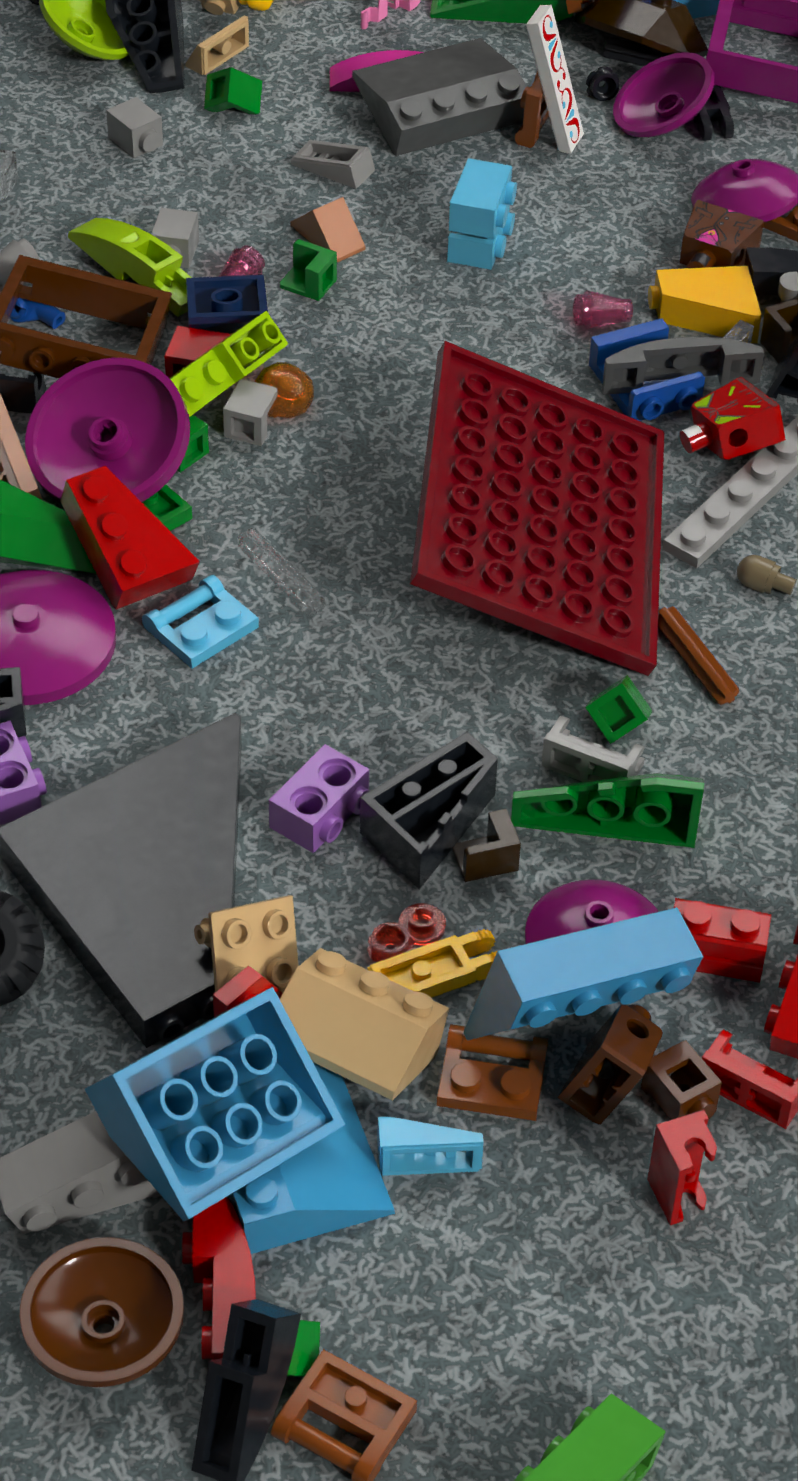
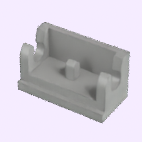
(586, 759)

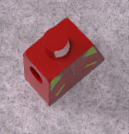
(734, 421)

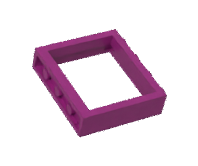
(749, 72)

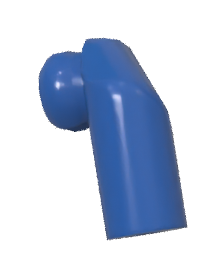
(33, 311)

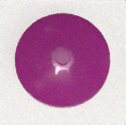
(112, 417)
(54, 632)

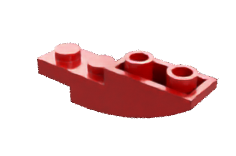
(223, 1266)

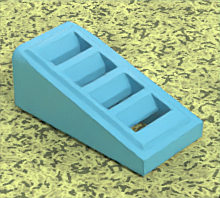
(426, 1148)

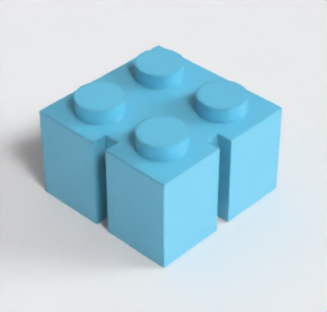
(481, 214)

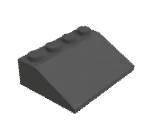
(442, 95)

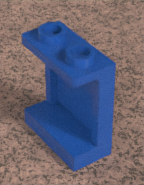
(655, 396)

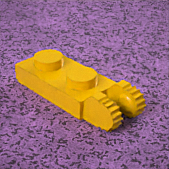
(441, 964)

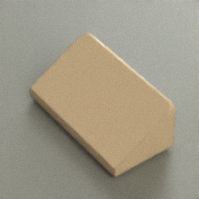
(220, 47)

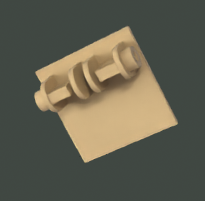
(254, 936)

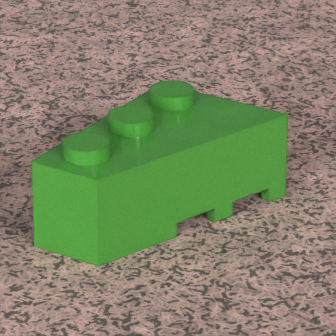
(602, 1446)

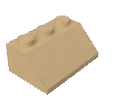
(363, 1023)

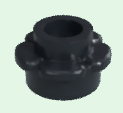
(610, 87)

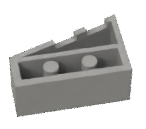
(68, 1177)

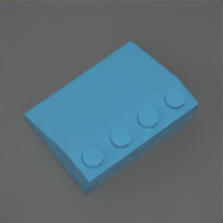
(585, 972)
(218, 1105)
(318, 1188)

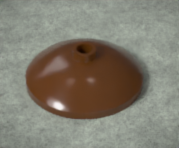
(97, 1285)

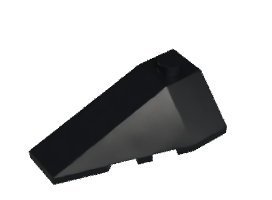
(153, 40)

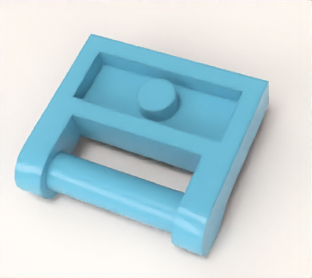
(206, 632)

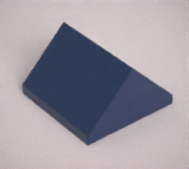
(225, 302)

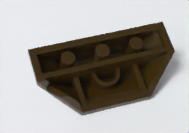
(652, 23)

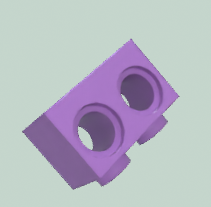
(18, 781)
(319, 799)

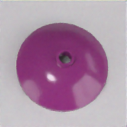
(664, 95)
(751, 188)
(578, 903)

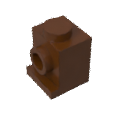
(681, 1082)

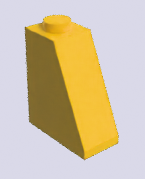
(706, 299)

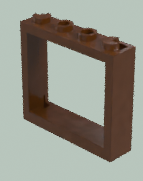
(80, 293)

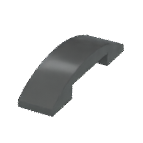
(681, 357)

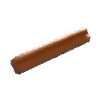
(697, 656)

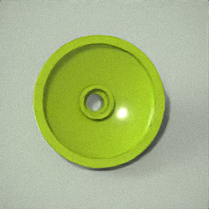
(84, 27)

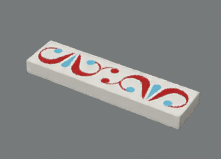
(554, 78)

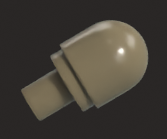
(763, 575)

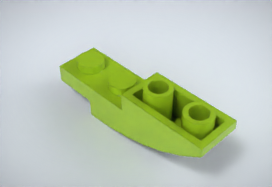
(135, 254)
(228, 362)

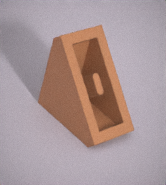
(331, 228)

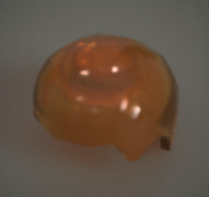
(293, 387)

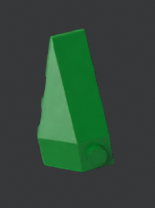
(495, 10)
(38, 533)
(627, 808)

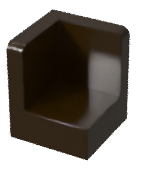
(780, 328)
(492, 854)

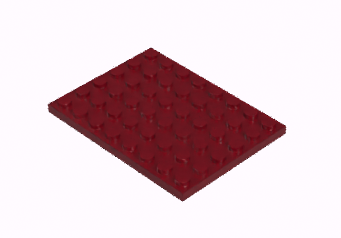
(541, 509)

